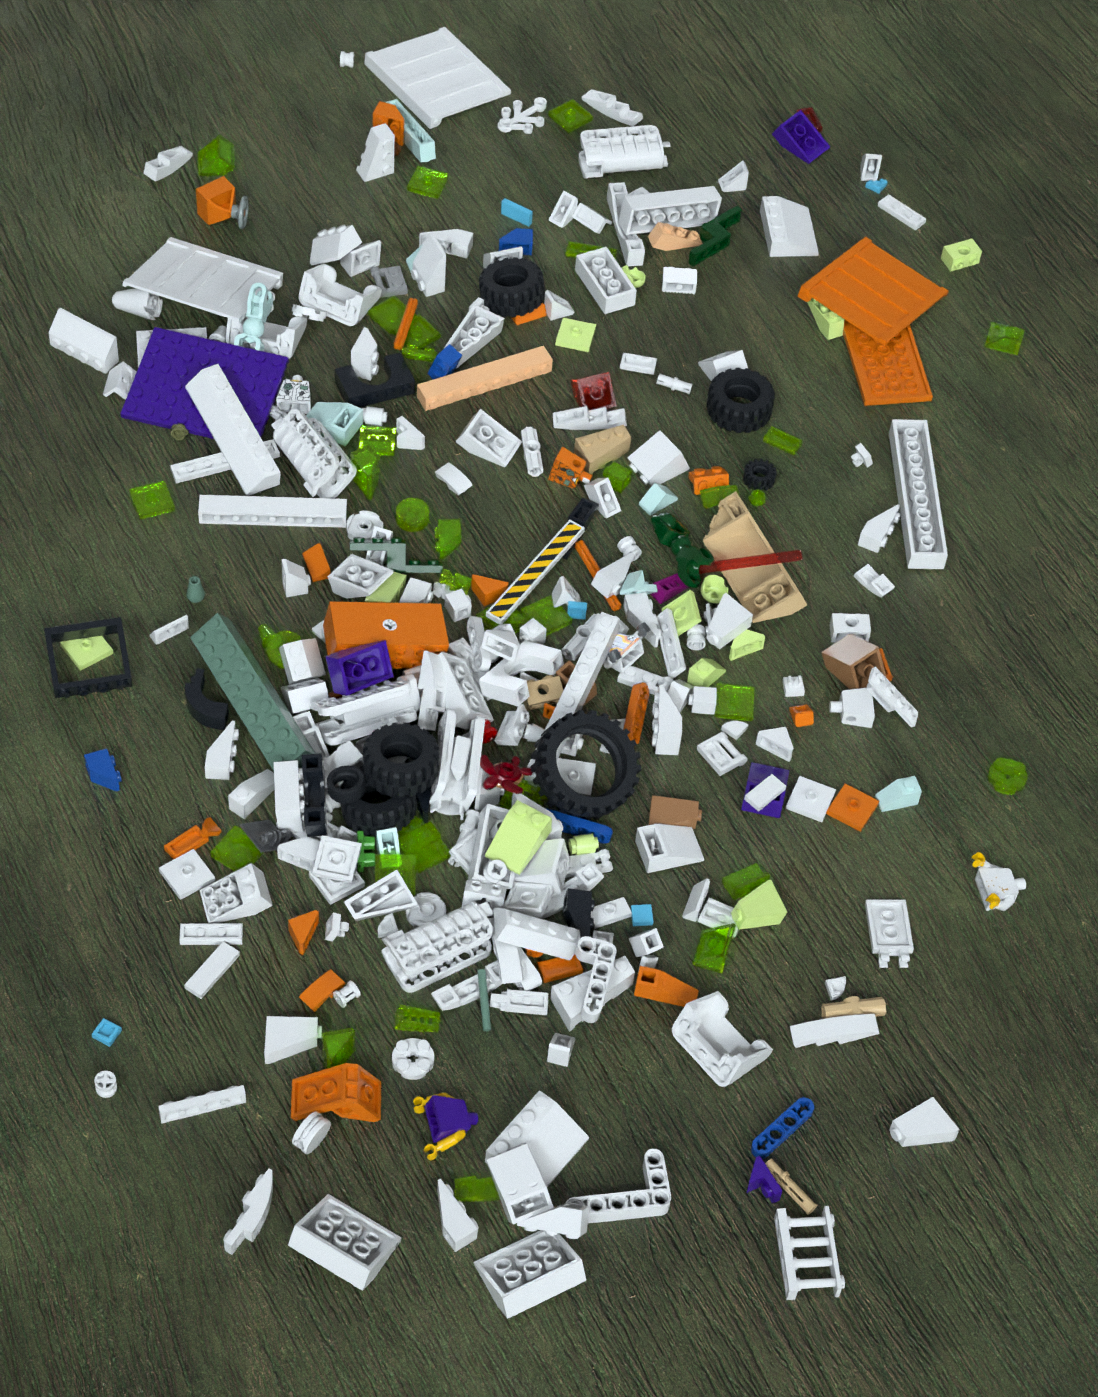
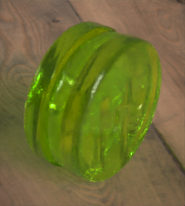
(412, 514)

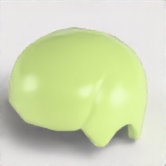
(635, 276)
(713, 588)

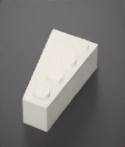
(475, 332)
(570, 994)

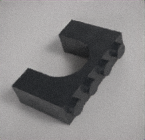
(360, 394)

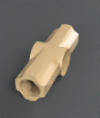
(854, 1006)

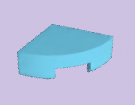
(876, 186)

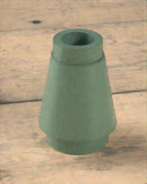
(195, 590)

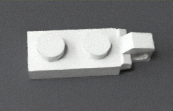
(521, 1002)

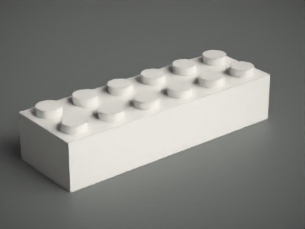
(678, 208)

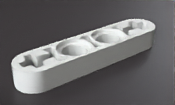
(476, 634)

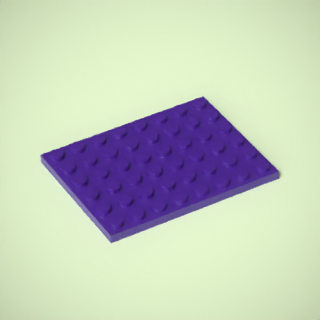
(176, 358)

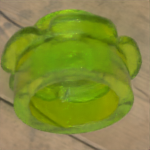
(757, 497)

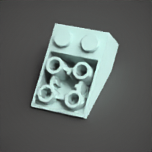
(339, 419)

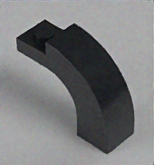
(203, 710)

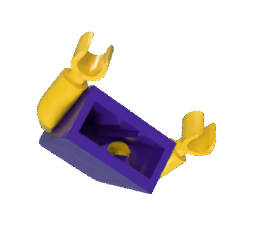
(447, 1120)

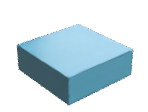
(577, 609)
(642, 915)
(106, 1032)

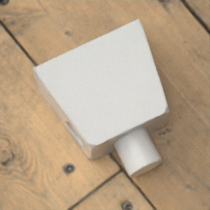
(855, 707)

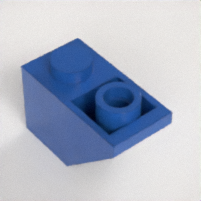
(101, 769)

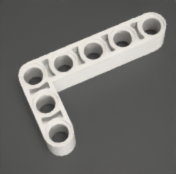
(627, 1199)

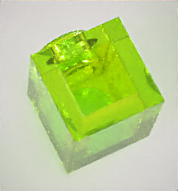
(618, 475)

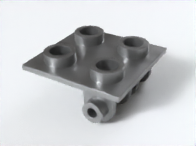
(265, 835)

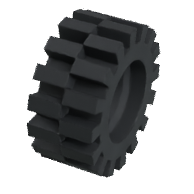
(762, 468)

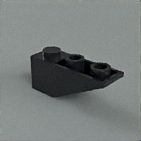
(577, 911)

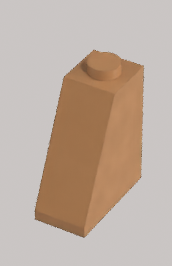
(674, 812)

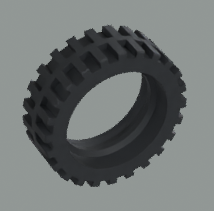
(616, 743)

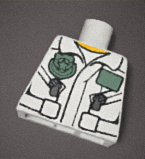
(294, 395)

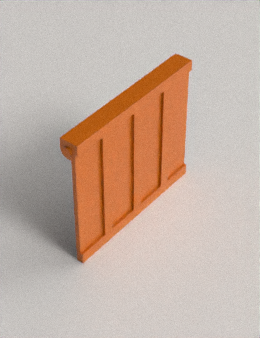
(873, 291)

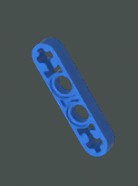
(575, 827)
(784, 1129)

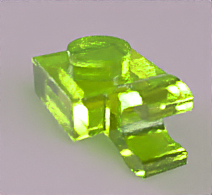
(455, 582)

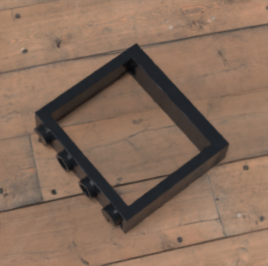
(87, 630)

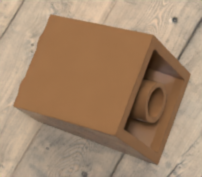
(852, 661)

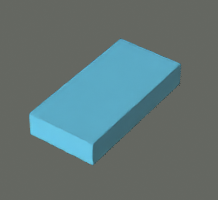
(516, 212)

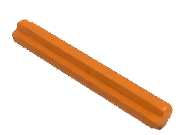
(405, 323)

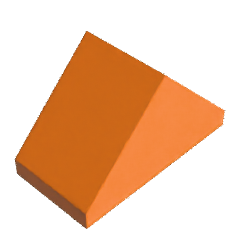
(488, 589)
(303, 928)

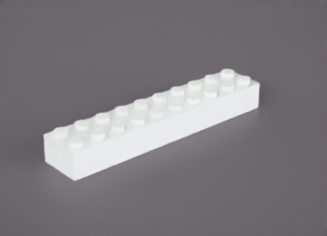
(917, 494)

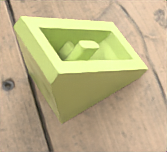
(746, 643)

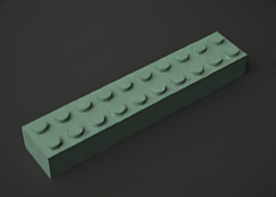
(250, 692)

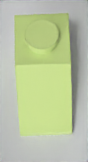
(705, 673)

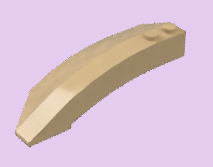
(764, 589)

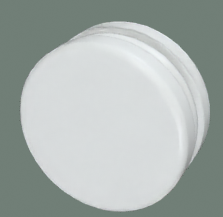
(311, 1132)

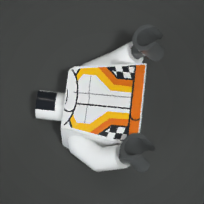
(626, 649)

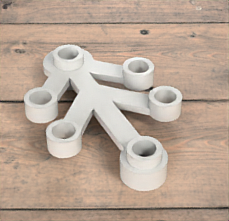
(507, 125)

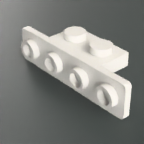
(890, 697)

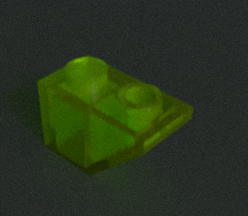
(448, 536)

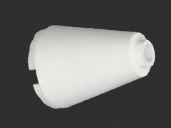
(138, 303)

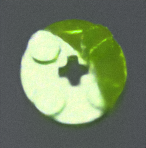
(277, 641)
(1011, 767)

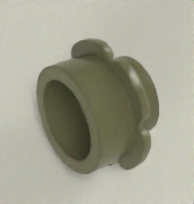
(179, 431)

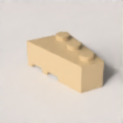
(602, 447)

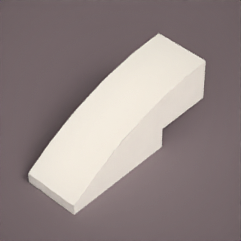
(167, 163)
(311, 733)

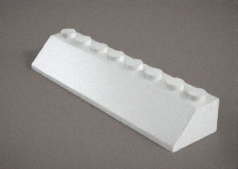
(233, 431)

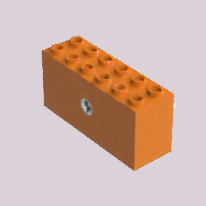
(404, 626)

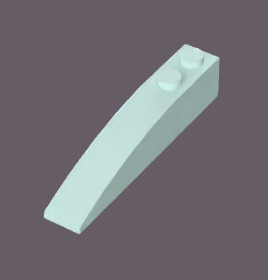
(415, 136)

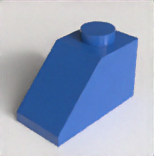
(518, 238)

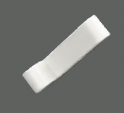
(596, 981)

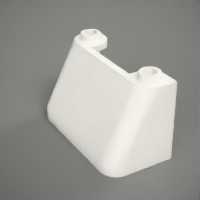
(340, 302)
(276, 338)
(715, 1041)

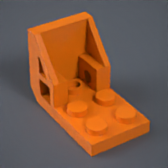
(341, 1089)

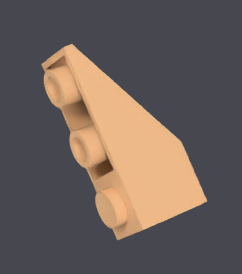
(671, 238)

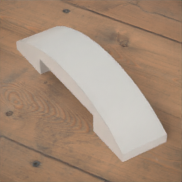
(585, 879)
(508, 959)
(466, 991)

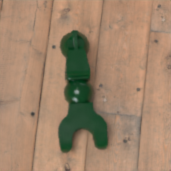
(689, 557)

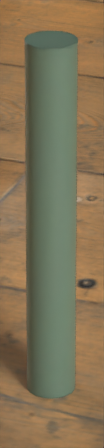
(486, 1023)

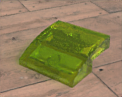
(379, 438)
(426, 845)

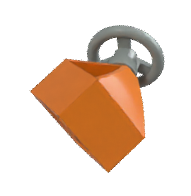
(218, 202)

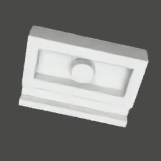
(716, 914)

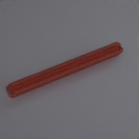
(752, 561)

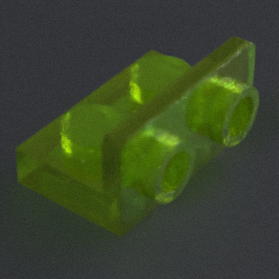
(744, 881)

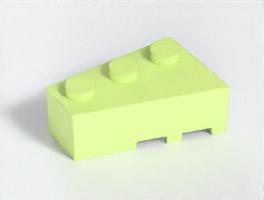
(390, 590)

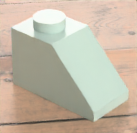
(899, 794)

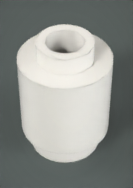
(374, 416)

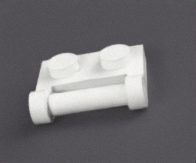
(718, 757)

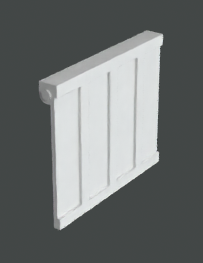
(435, 76)
(202, 278)

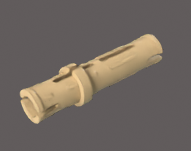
(791, 1187)

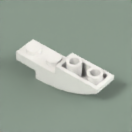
(434, 690)
(256, 1208)

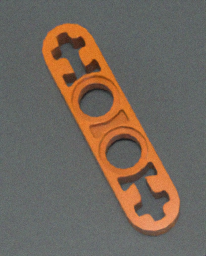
(636, 711)

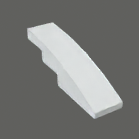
(608, 105)
(586, 419)
(834, 1029)

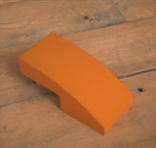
(322, 989)

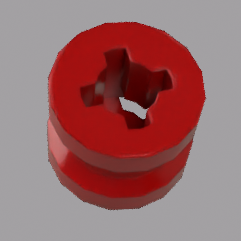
(489, 732)

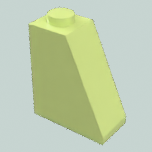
(759, 908)

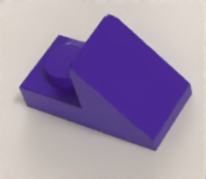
(763, 1178)

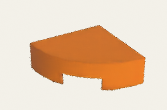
(210, 828)

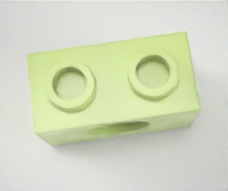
(961, 254)

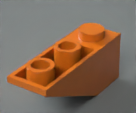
(663, 987)

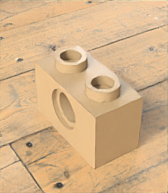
(551, 685)

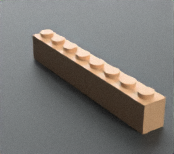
(484, 378)

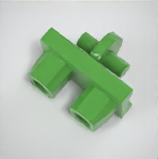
(365, 859)

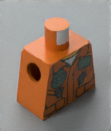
(569, 469)

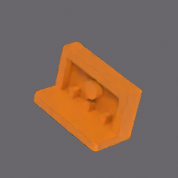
(708, 478)

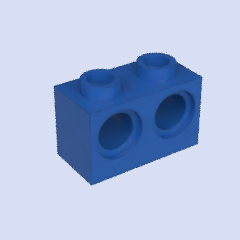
(445, 363)

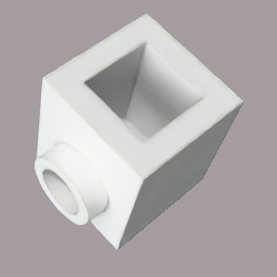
(458, 605)
(532, 632)
(703, 700)
(646, 942)

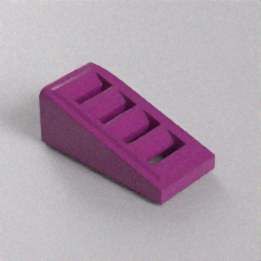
(668, 588)

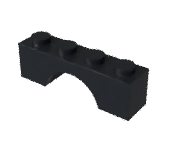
(315, 798)

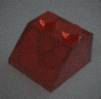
(594, 391)

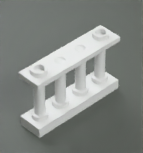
(789, 1263)

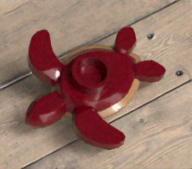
(504, 774)

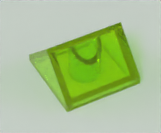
(714, 948)
(337, 1046)

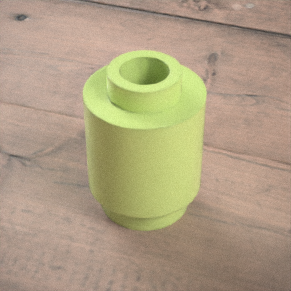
(583, 844)

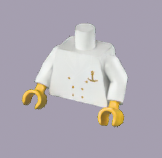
(996, 884)

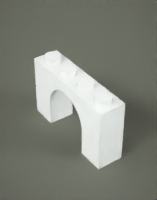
(531, 656)

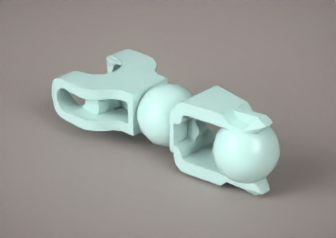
(257, 311)

